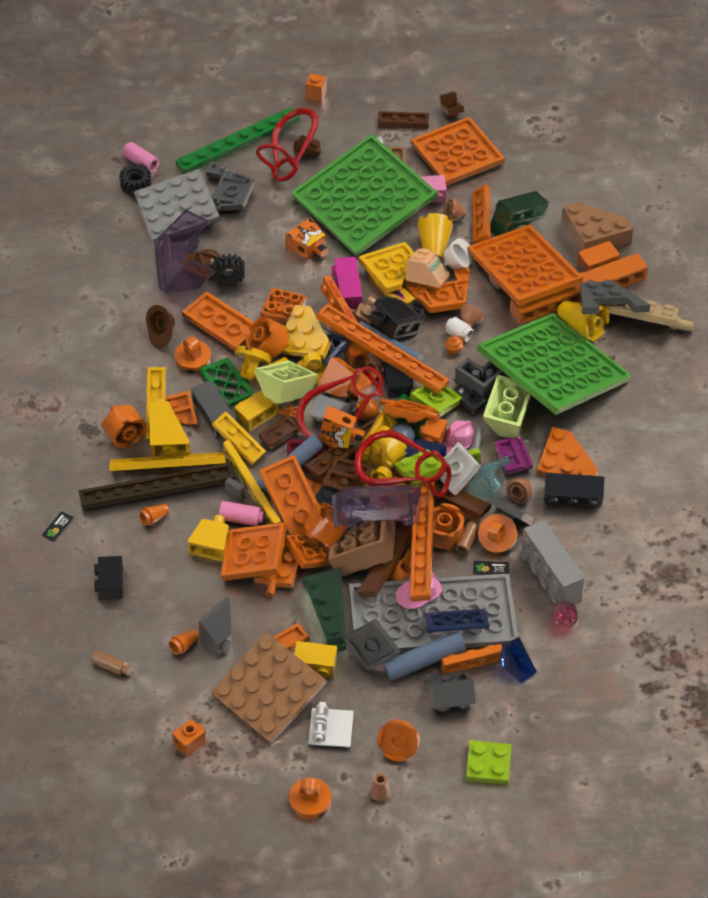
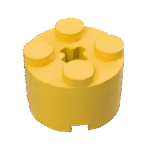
(386, 451)

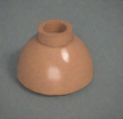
(454, 210)
(471, 314)
(519, 490)

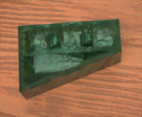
(517, 212)

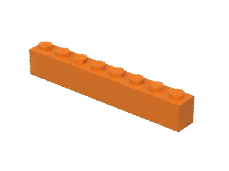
(622, 271)

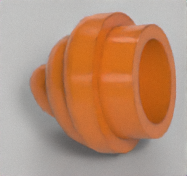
(454, 345)

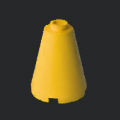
(435, 233)
(587, 325)

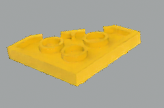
(388, 266)
(305, 334)

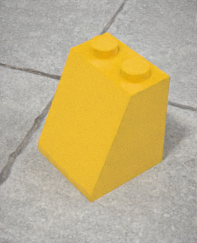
(166, 431)

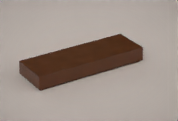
(403, 119)

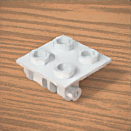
(330, 726)

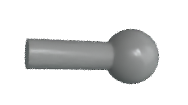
(477, 438)

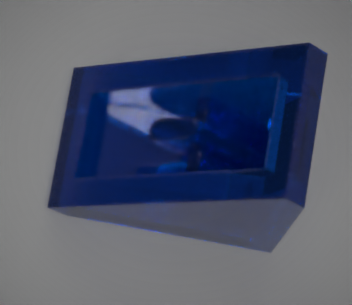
(516, 660)

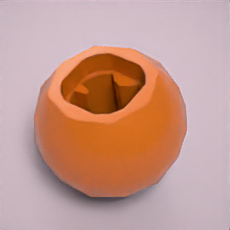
(370, 411)

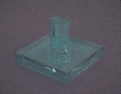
(488, 472)

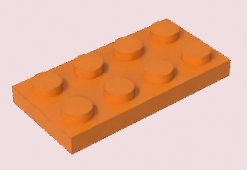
(218, 320)
(289, 493)

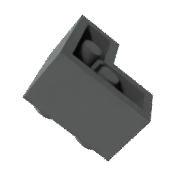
(477, 378)

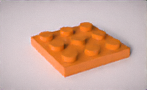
(253, 551)

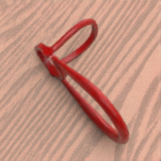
(293, 161)
(319, 389)
(391, 481)

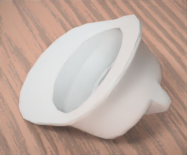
(458, 255)

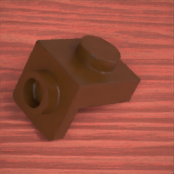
(450, 105)
(313, 148)

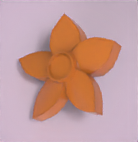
(291, 411)

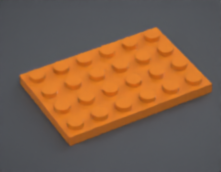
(525, 265)

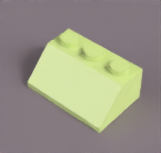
(285, 381)
(507, 407)

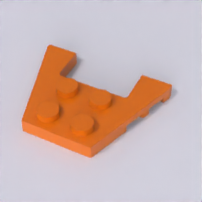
(447, 297)

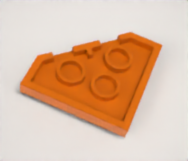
(565, 456)

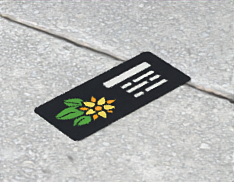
(57, 526)
(490, 567)

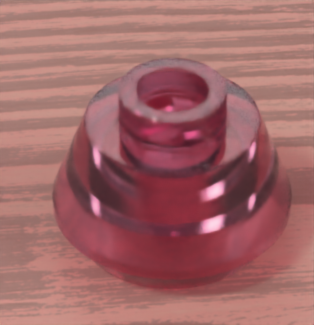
(565, 614)

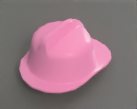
(459, 432)
(403, 594)

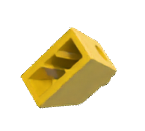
(209, 538)

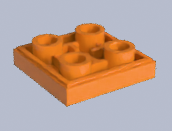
(280, 304)
(308, 552)

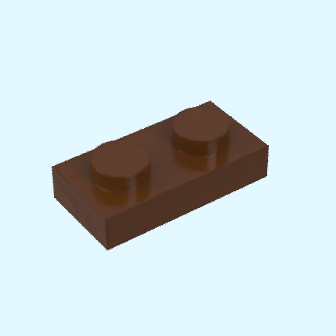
(279, 432)

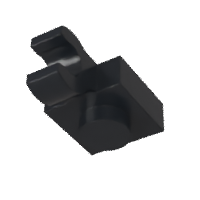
(470, 400)

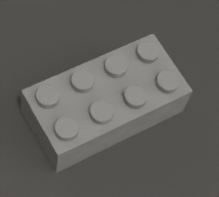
(552, 564)

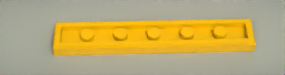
(167, 461)
(250, 483)

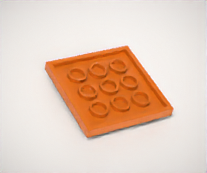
(457, 150)

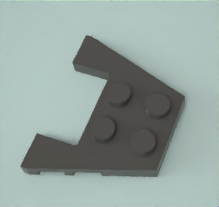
(232, 188)
(608, 292)

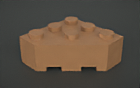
(593, 226)
(364, 547)

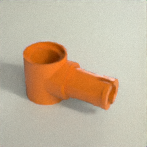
(403, 567)

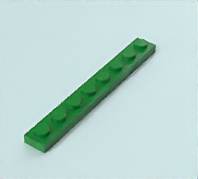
(233, 142)

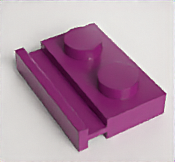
(517, 453)

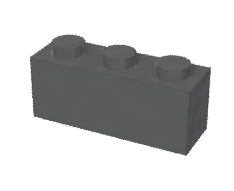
(210, 404)

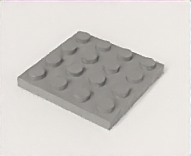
(169, 199)

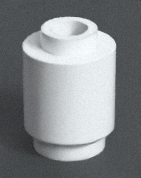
(458, 328)

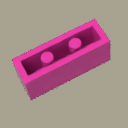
(347, 280)

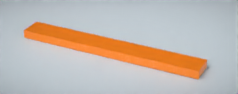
(382, 348)
(422, 548)

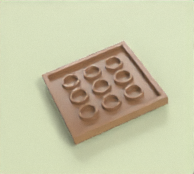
(268, 687)

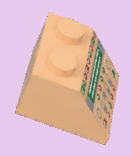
(426, 269)

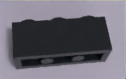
(574, 489)

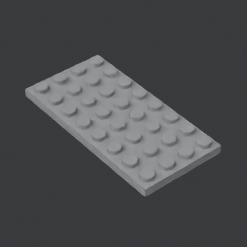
(408, 626)

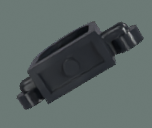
(397, 317)

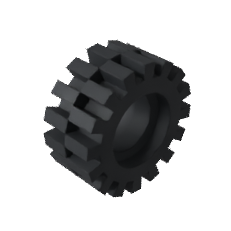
(134, 172)
(228, 262)

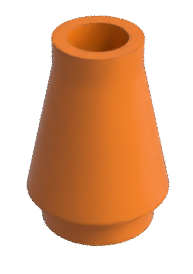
(152, 514)
(181, 643)

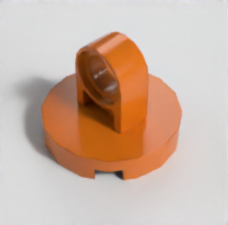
(192, 355)
(497, 533)
(398, 740)
(310, 798)

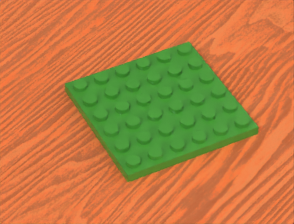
(364, 194)
(554, 363)

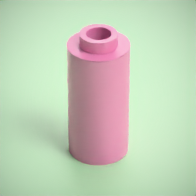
(140, 156)
(241, 513)

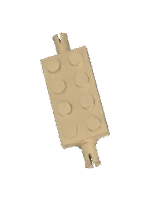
(658, 314)

